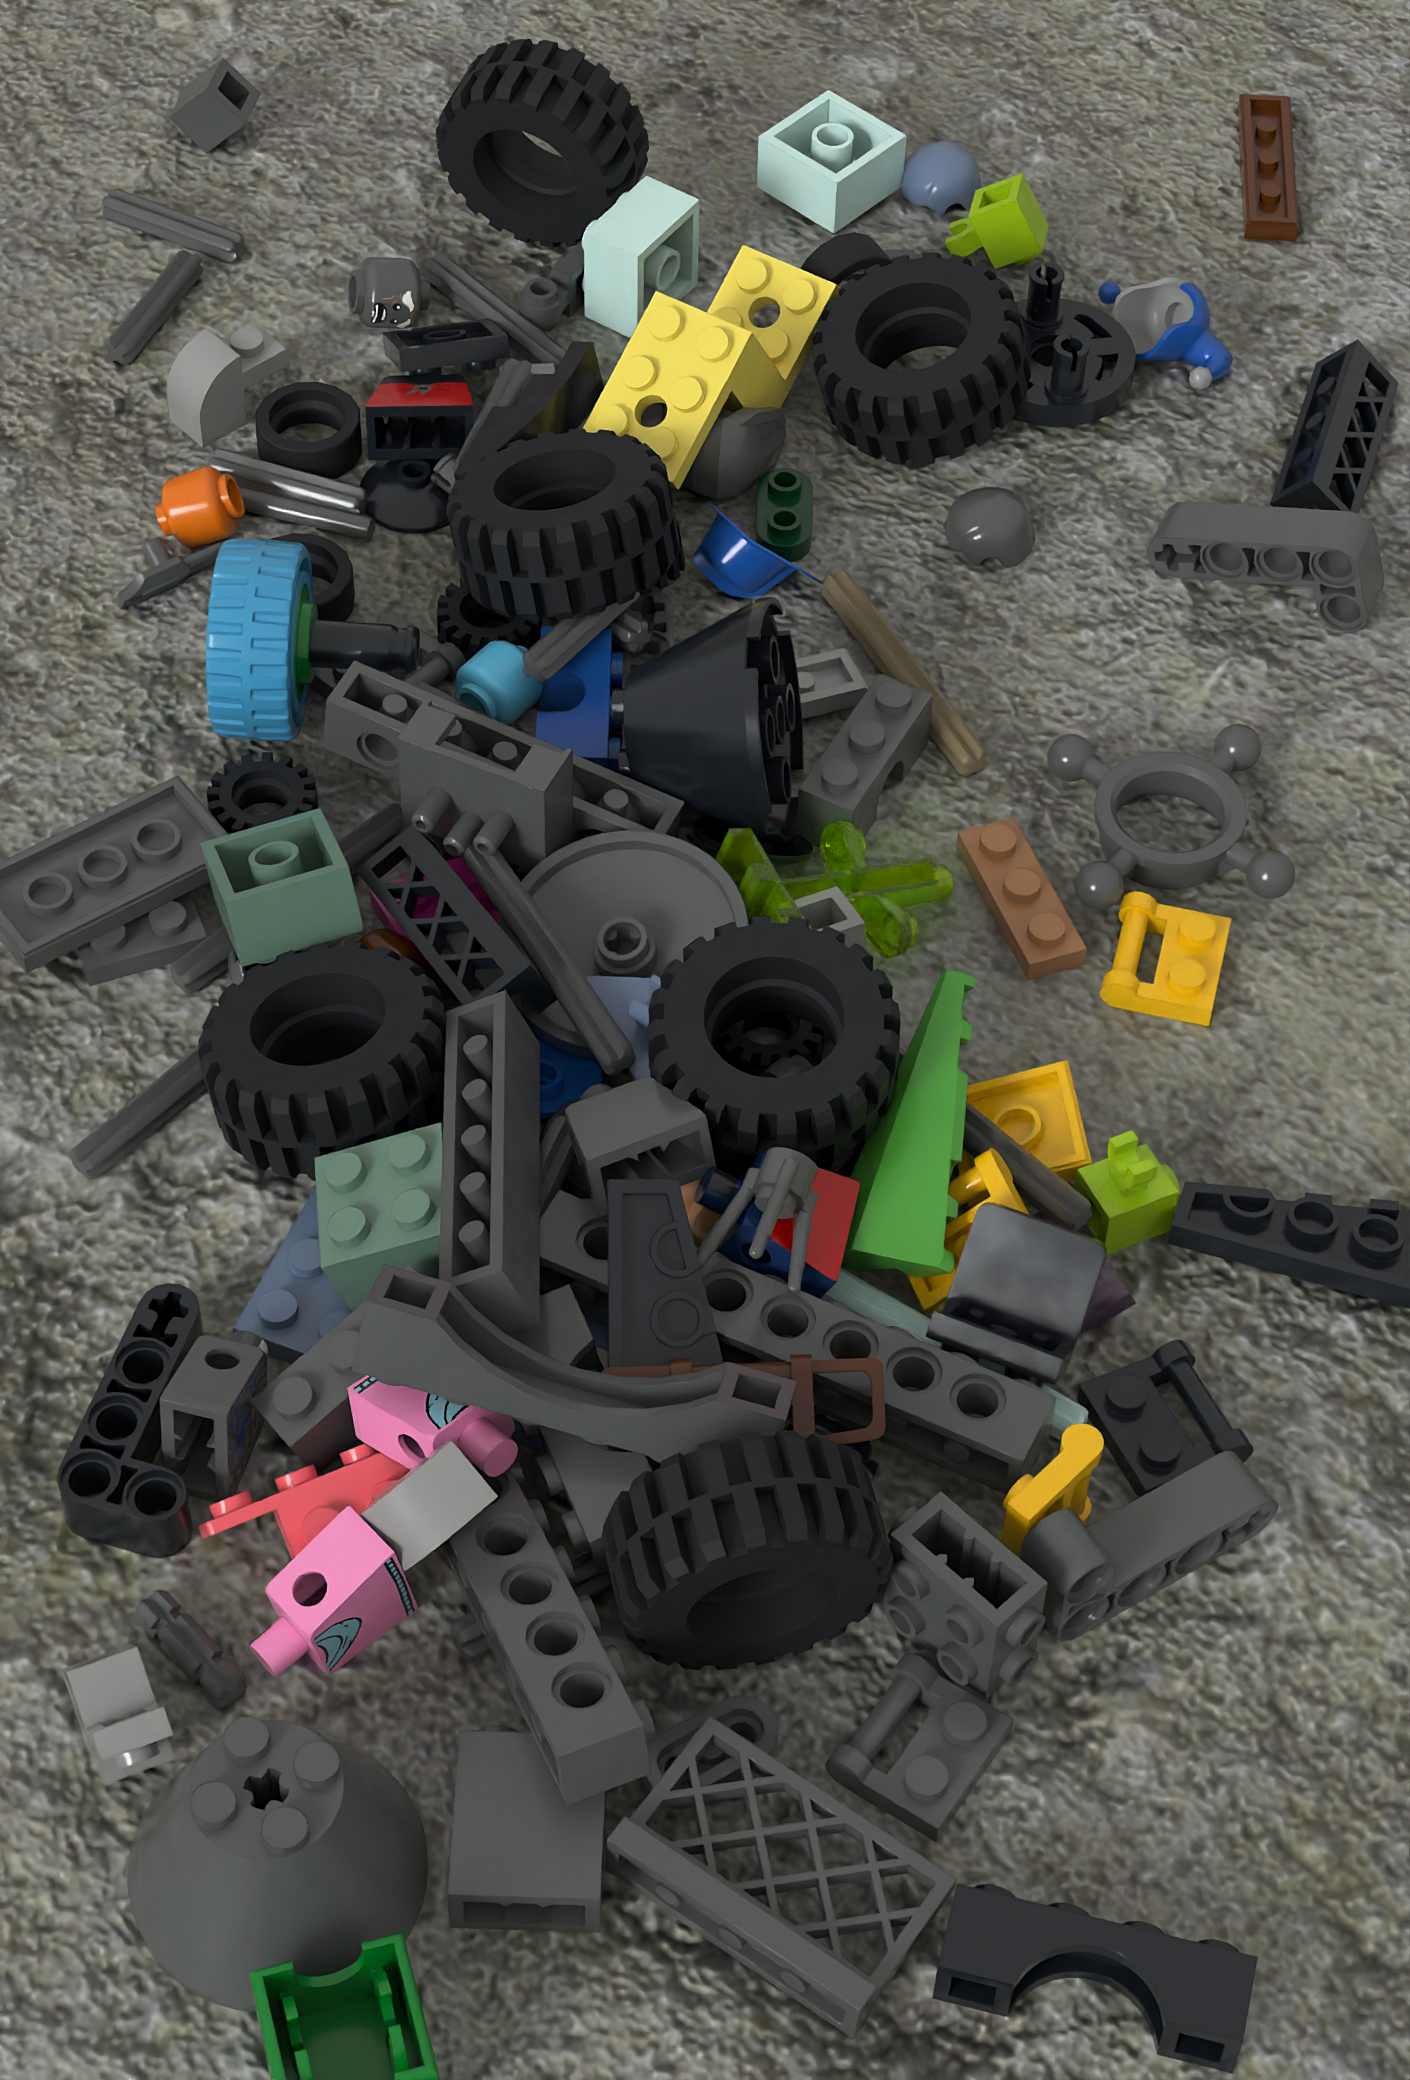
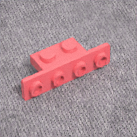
(310, 1501)

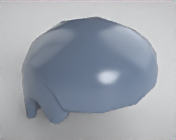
(941, 176)

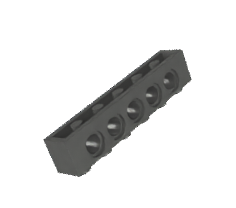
(373, 708)
(549, 1644)

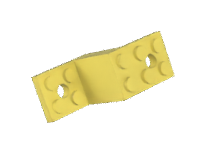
(712, 357)

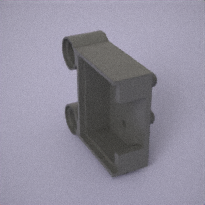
(480, 804)

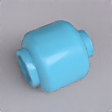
(496, 683)

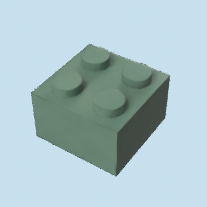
(282, 887)
(380, 1209)

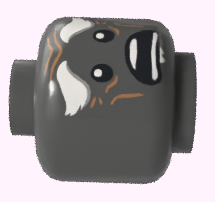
(388, 292)

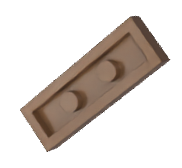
(1021, 898)

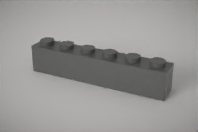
(492, 1162)

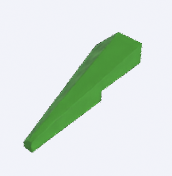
(914, 1149)

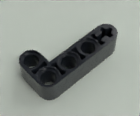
(123, 1407)

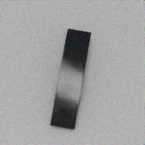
(546, 405)

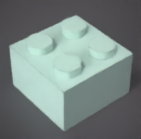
(831, 161)
(638, 249)

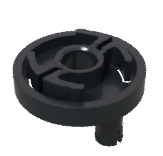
(1081, 347)

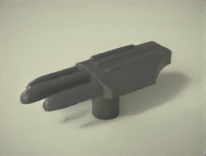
(164, 571)

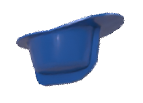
(738, 562)

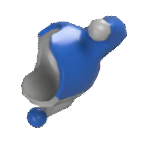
(1170, 324)

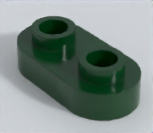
(784, 513)

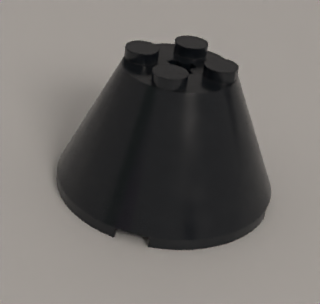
(720, 722)

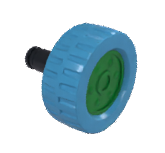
(270, 641)

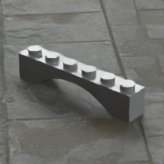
(436, 1342)

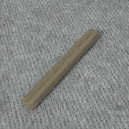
(897, 662)

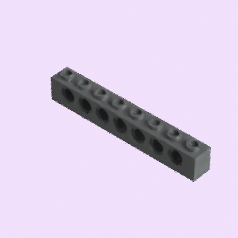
(921, 1422)

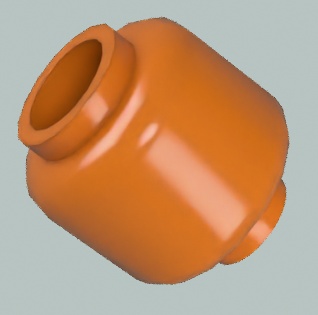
(200, 507)

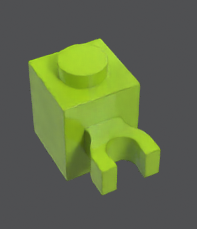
(1004, 222)
(1128, 1194)

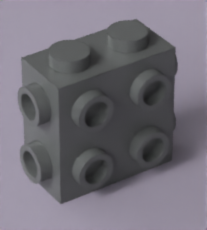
(964, 1596)

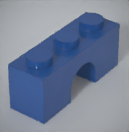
(585, 696)

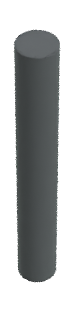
(308, 514)

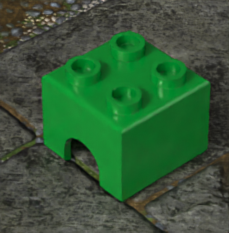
(348, 2022)

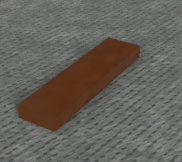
(1267, 167)

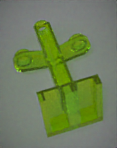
(873, 891)

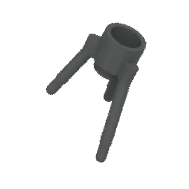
(780, 1190)

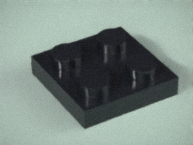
(432, 347)

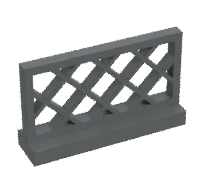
(755, 1931)

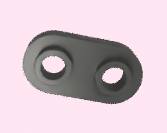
(741, 1714)

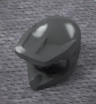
(737, 452)

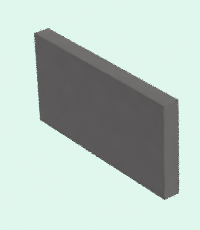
(103, 873)

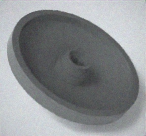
(625, 911)

